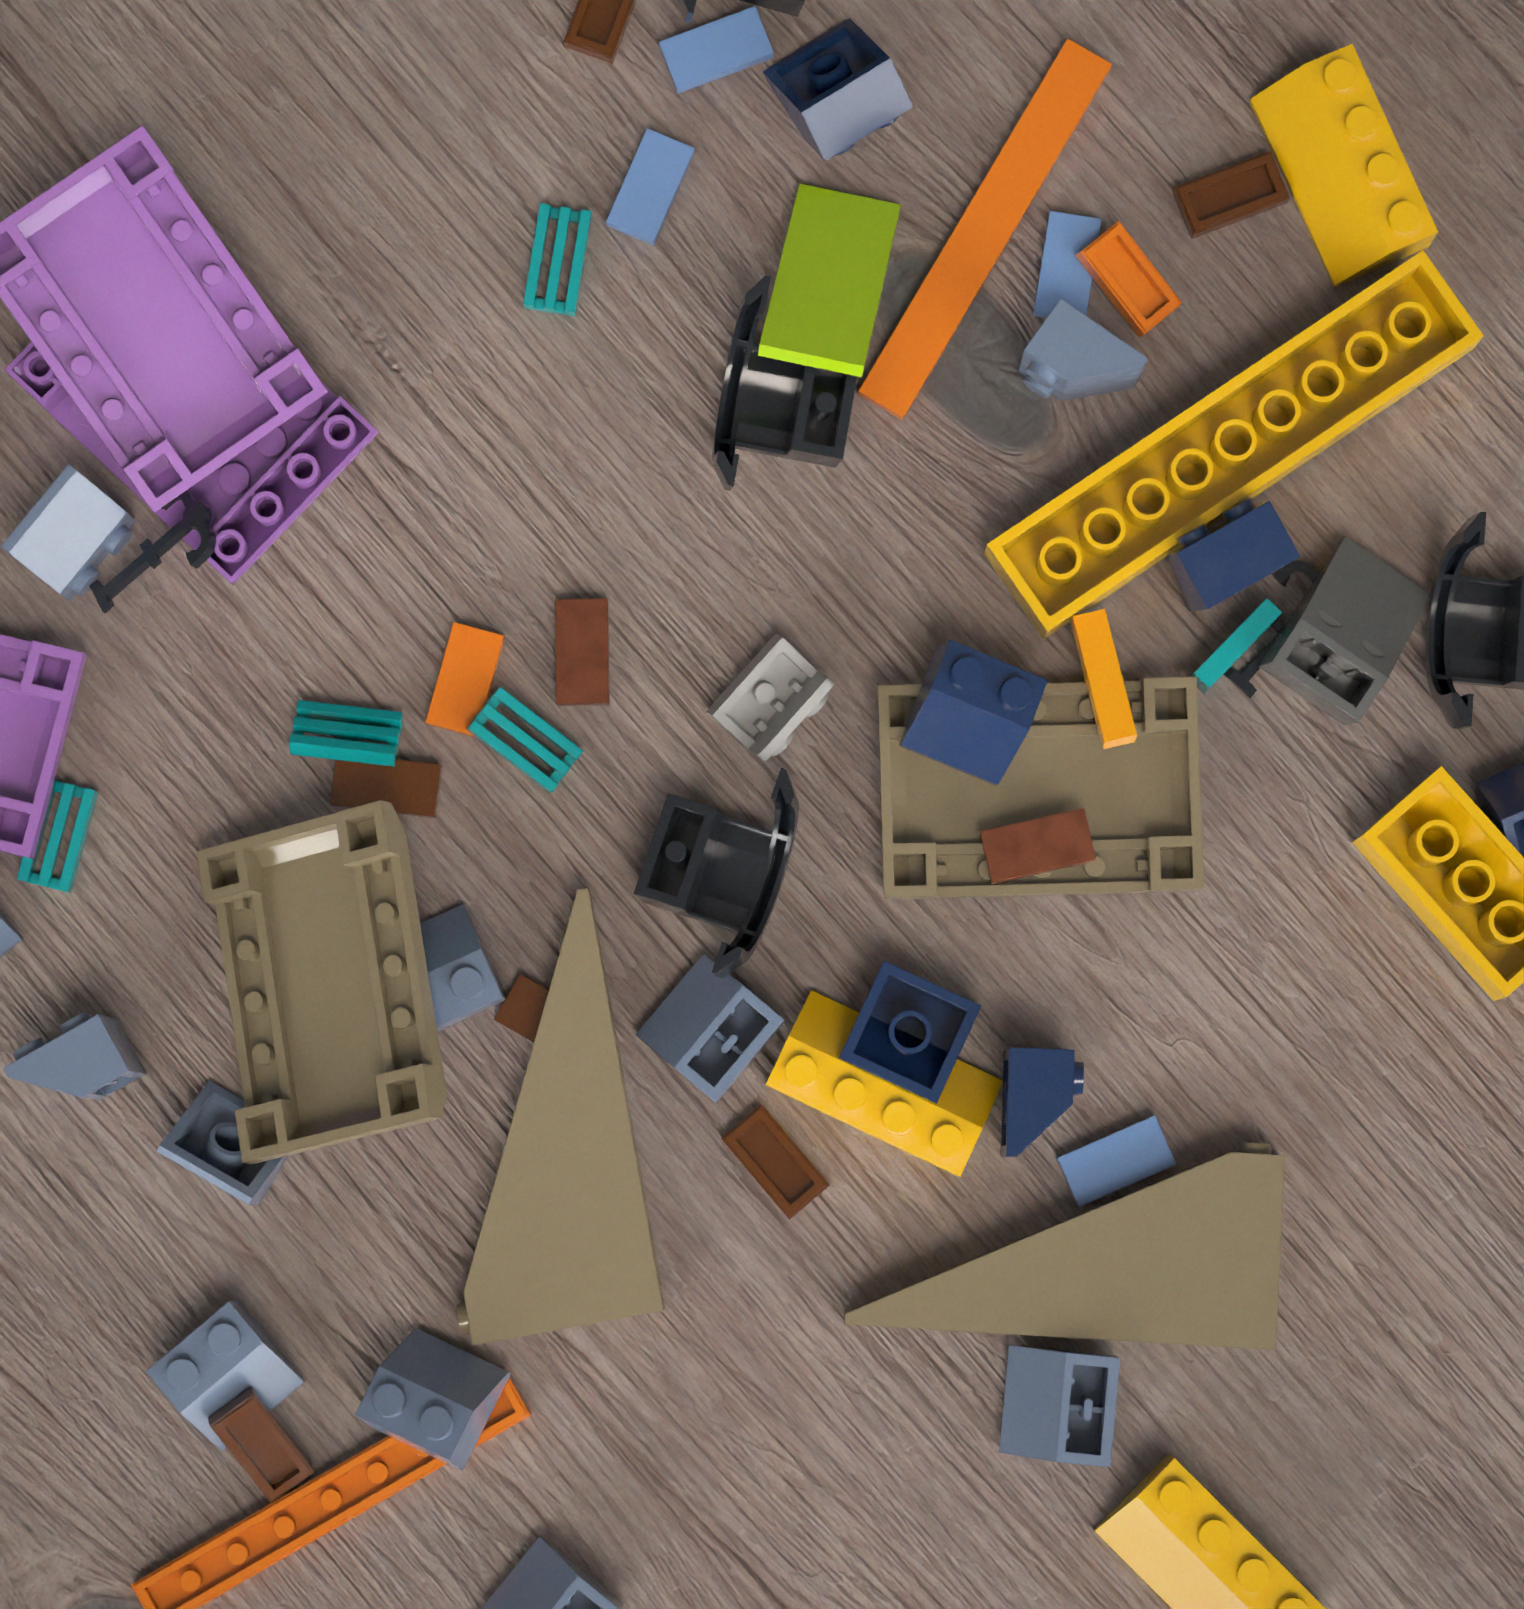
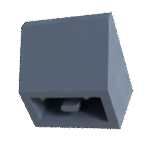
(710, 1028)
(84, 1061)
(1059, 1405)
(550, 1581)

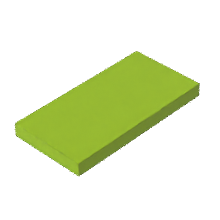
(829, 280)

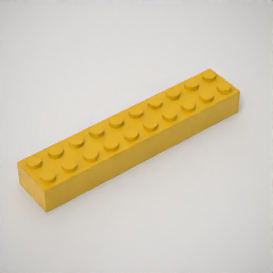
(1233, 444)

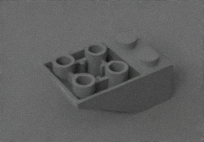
(1346, 633)

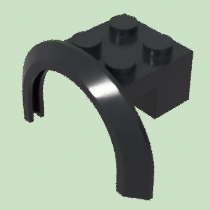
(777, 403)
(1472, 628)
(720, 868)

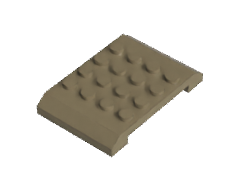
(1135, 796)
(325, 982)

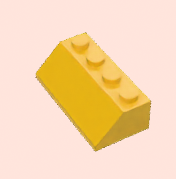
(1343, 166)
(1455, 878)
(930, 1131)
(1196, 1549)

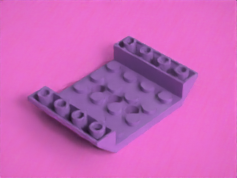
(252, 493)

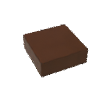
(523, 1007)

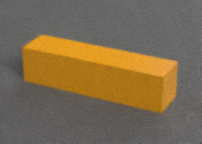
(1103, 679)

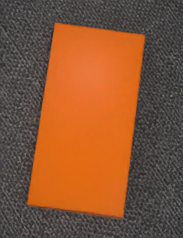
(1128, 279)
(464, 678)

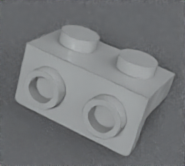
(771, 699)

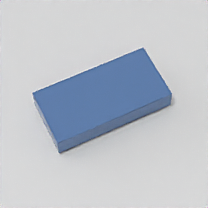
(716, 49)
(650, 187)
(1060, 270)
(1116, 1161)

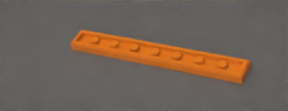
(985, 229)
(303, 1516)

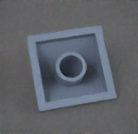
(209, 1146)

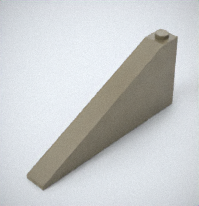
(568, 1203)
(1158, 1265)

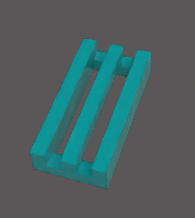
(564, 217)
(1236, 645)
(348, 725)
(560, 767)
(76, 845)

